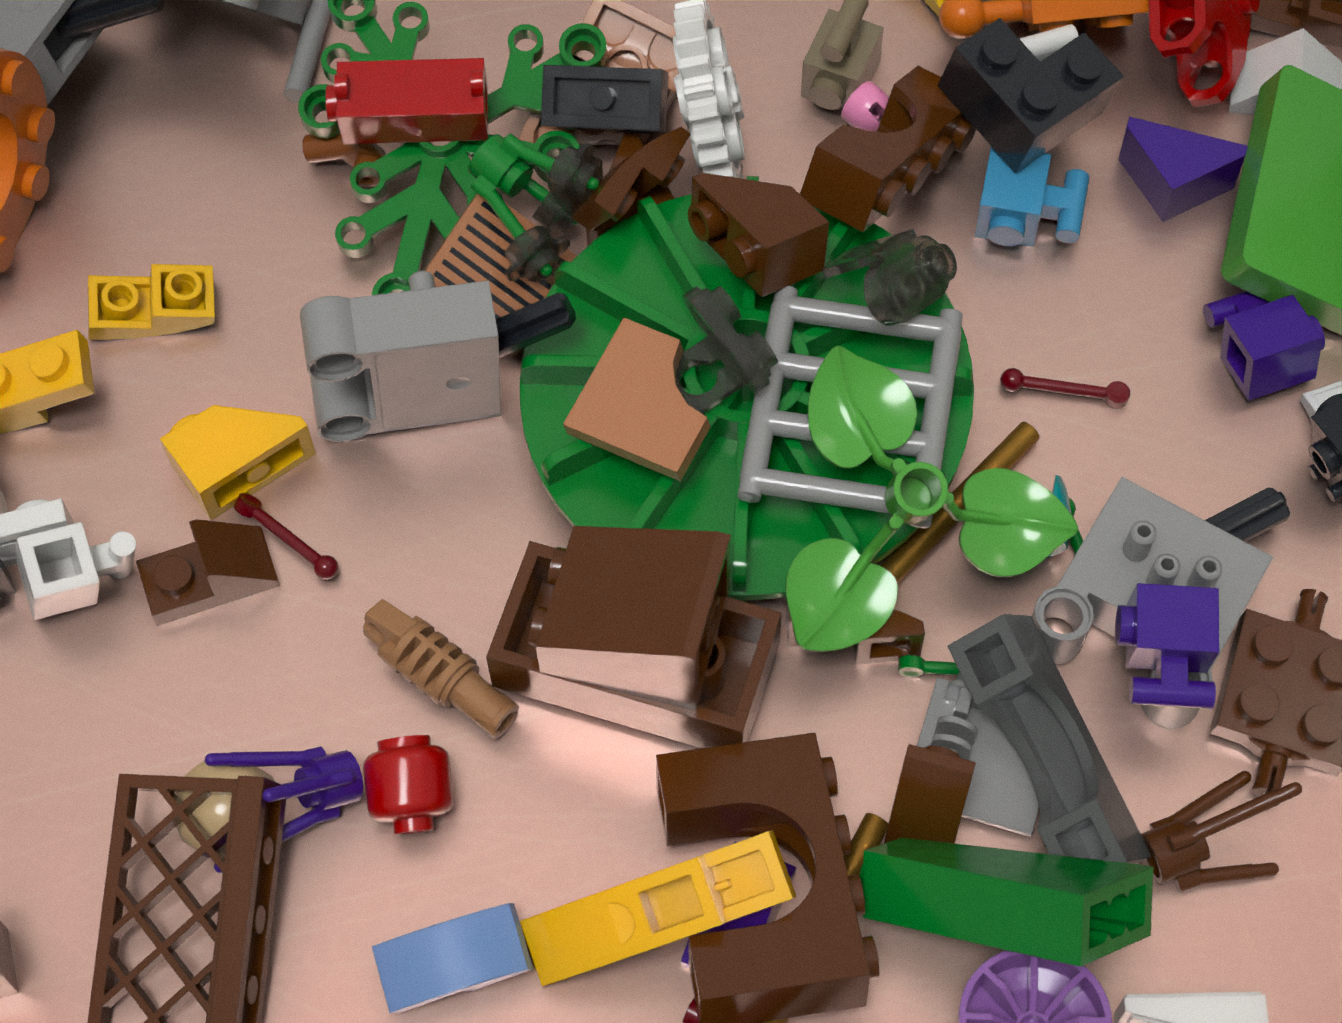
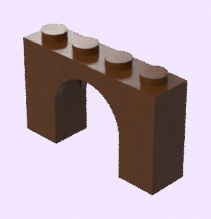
(815, 953)

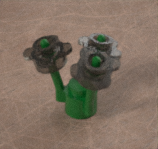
(503, 168)

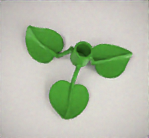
(862, 412)

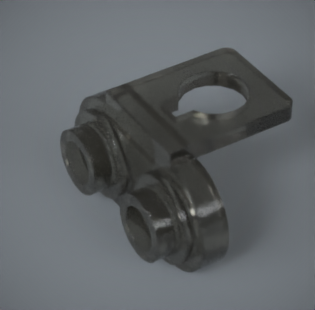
(903, 274)
(744, 357)

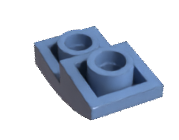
(452, 957)

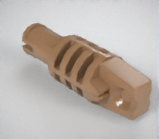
(437, 667)

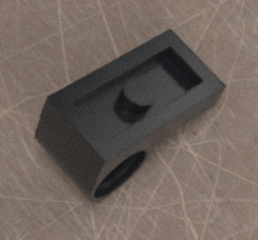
(605, 98)

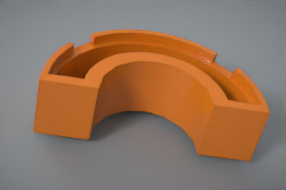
(24, 137)

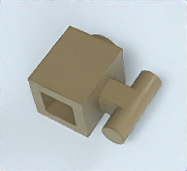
(841, 56)

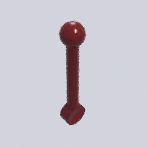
(1115, 394)
(249, 506)

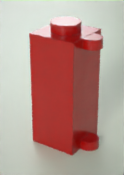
(409, 100)

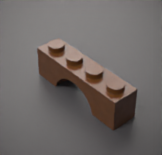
(868, 173)

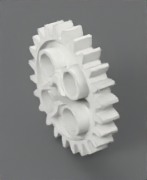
(707, 90)

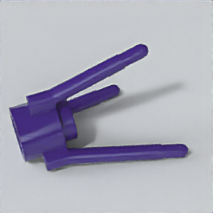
(321, 783)

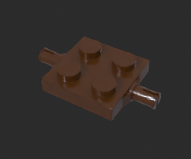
(1284, 693)

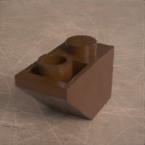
(759, 229)

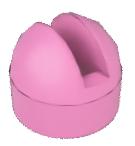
(865, 107)

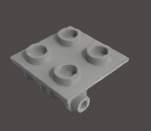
(1000, 784)

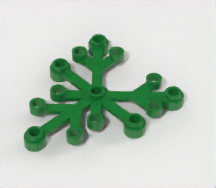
(424, 201)

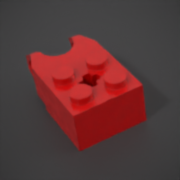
(1201, 35)

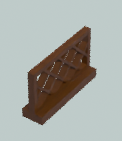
(242, 905)

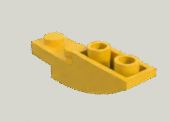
(41, 378)
(658, 908)

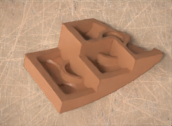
(632, 41)

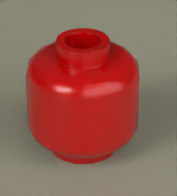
(408, 783)

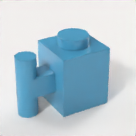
(1017, 201)

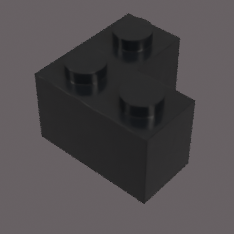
(1027, 103)

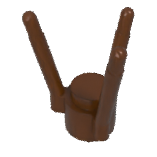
(1181, 845)

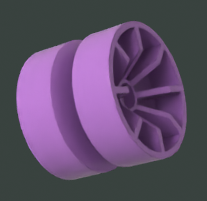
(1032, 990)

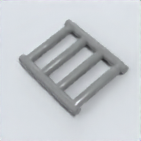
(768, 421)

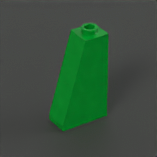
(1009, 898)

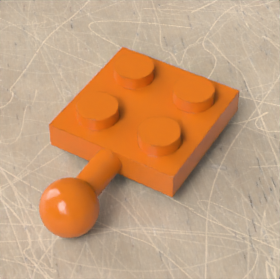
(967, 17)

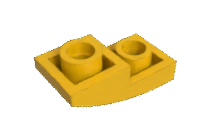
(144, 306)

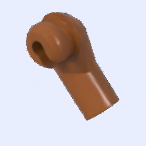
(332, 148)

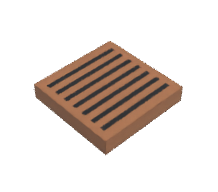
(477, 253)

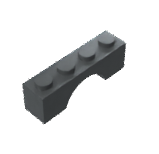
(1027, 697)

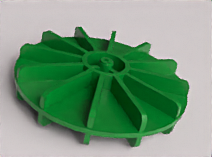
(640, 275)

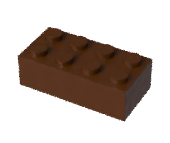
(729, 695)

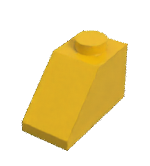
(234, 452)

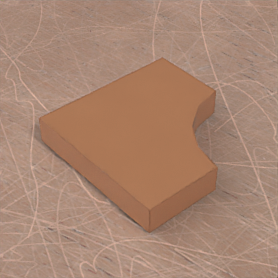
(636, 404)

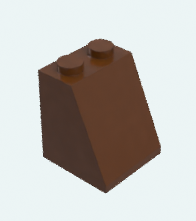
(635, 610)

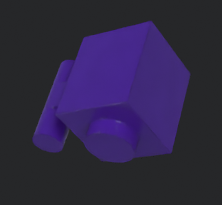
(1266, 342)
(1174, 634)

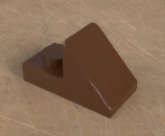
(216, 569)

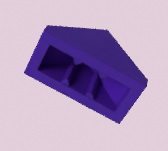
(1178, 166)

